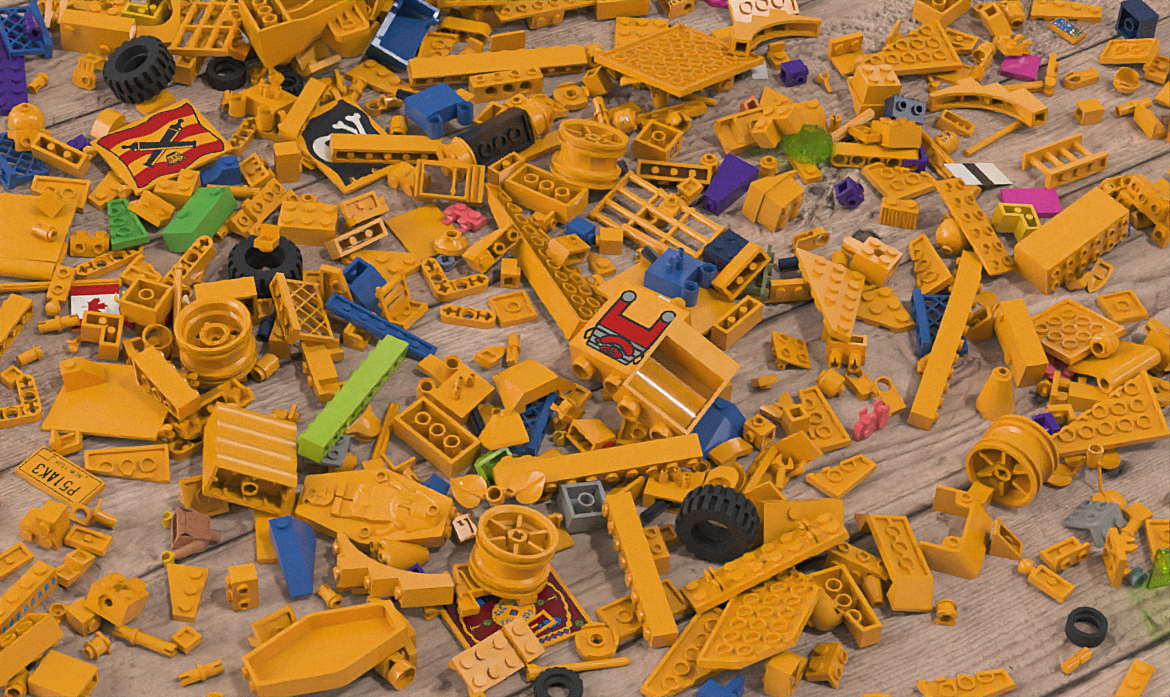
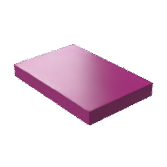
(1043, 200)

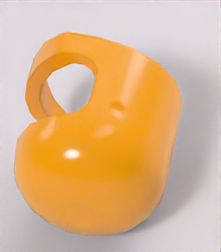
(160, 342)

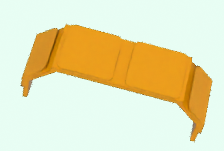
(976, 72)

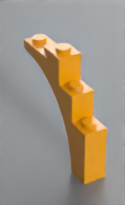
(776, 25)
(970, 94)
(382, 580)

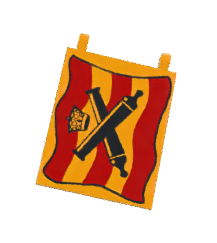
(159, 147)

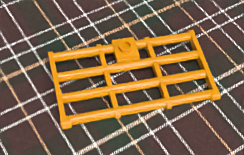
(229, 16)
(666, 211)

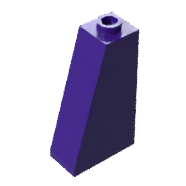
(729, 184)

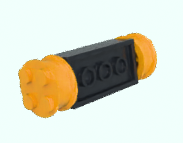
(496, 137)

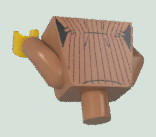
(189, 533)

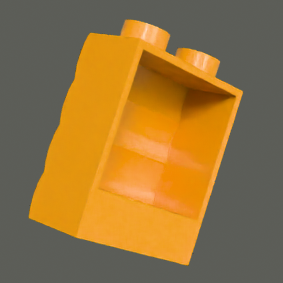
(675, 382)
(249, 458)

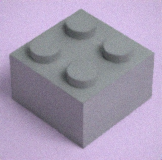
(582, 506)

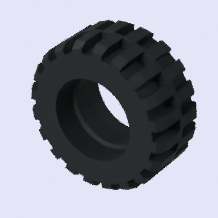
(139, 69)
(245, 259)
(724, 507)

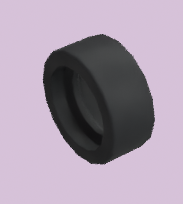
(1088, 615)

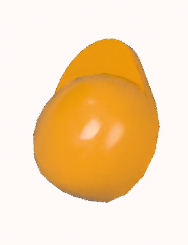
(724, 476)

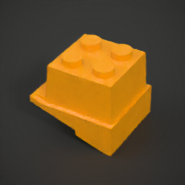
(871, 88)
(774, 200)

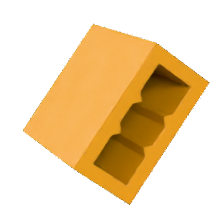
(62, 677)

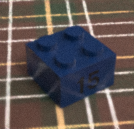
(1136, 20)
(723, 249)

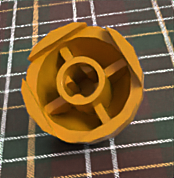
(26, 117)
(951, 238)
(824, 614)

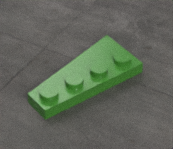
(125, 226)

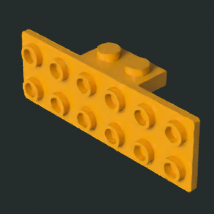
(540, 12)
(975, 226)

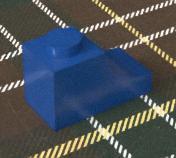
(224, 172)

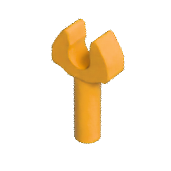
(781, 470)

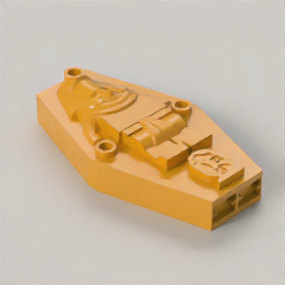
(375, 506)
(325, 650)

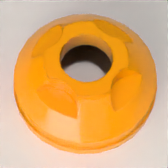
(451, 243)

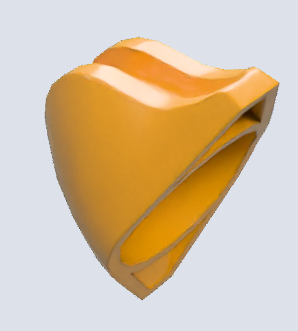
(365, 427)

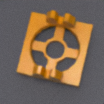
(1116, 548)

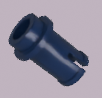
(787, 263)
(266, 327)

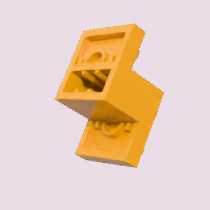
(313, 60)

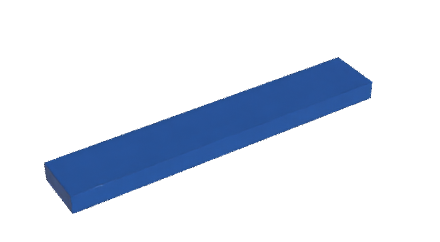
(377, 325)

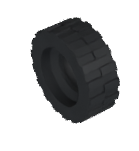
(224, 83)
(558, 676)

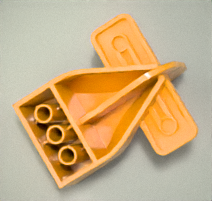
(289, 26)

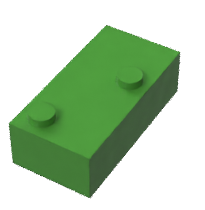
(199, 217)

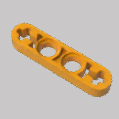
(90, 271)

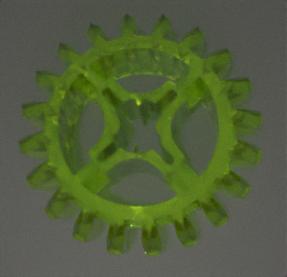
(809, 145)

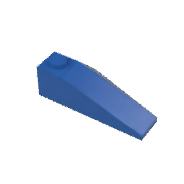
(718, 425)
(295, 552)

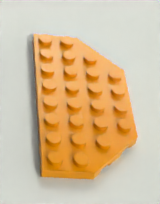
(760, 621)

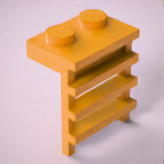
(403, 310)

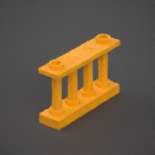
(1068, 172)

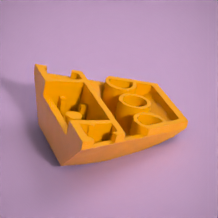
(527, 383)

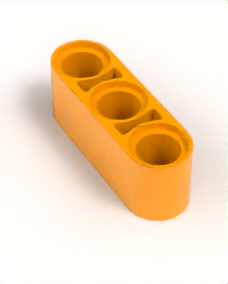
(465, 29)

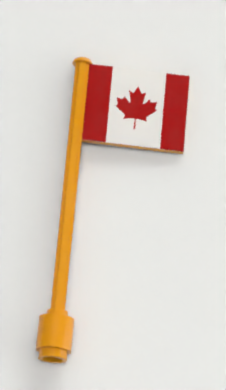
(87, 295)

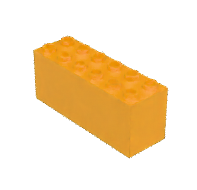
(1071, 240)

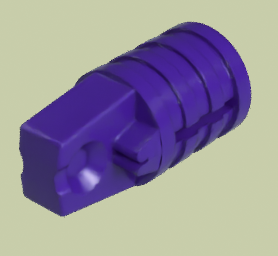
(32, 27)

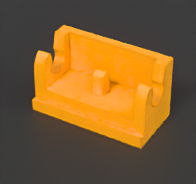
(356, 337)

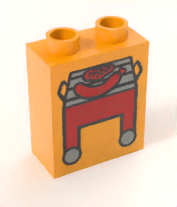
(621, 335)

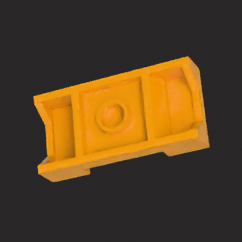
(736, 129)
(497, 656)

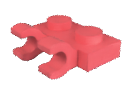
(465, 216)
(870, 423)

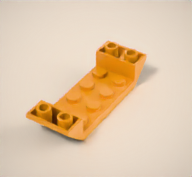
(903, 559)

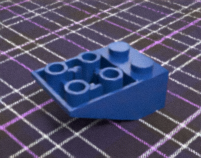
(362, 280)

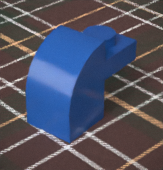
(712, 689)

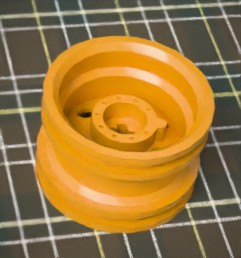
(589, 154)
(216, 339)
(1013, 460)
(513, 551)

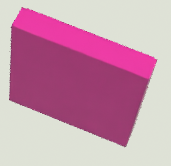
(1021, 67)

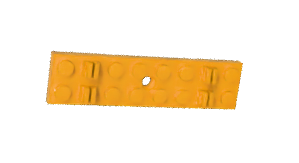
(764, 562)

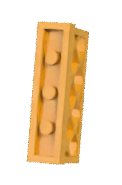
(287, 310)

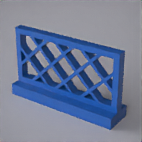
(44, 43)
(8, 172)
(924, 323)
(539, 424)

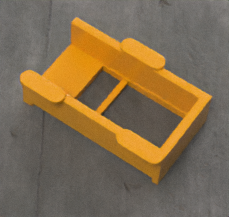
(473, 185)

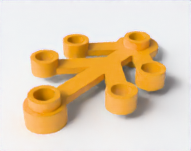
(275, 77)

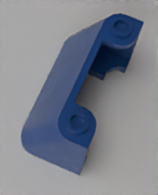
(402, 32)

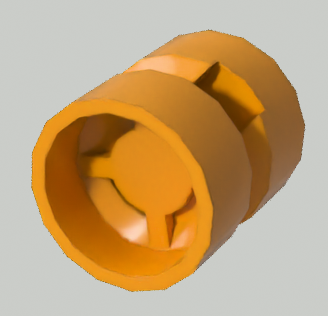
(397, 671)

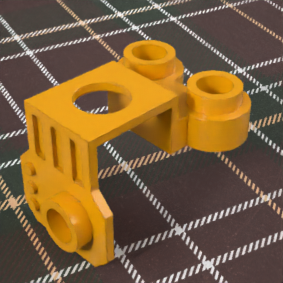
(84, 73)

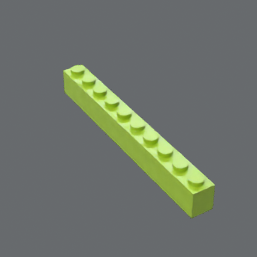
(352, 398)

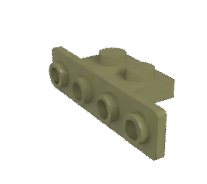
(761, 280)

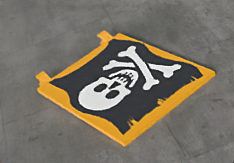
(339, 117)

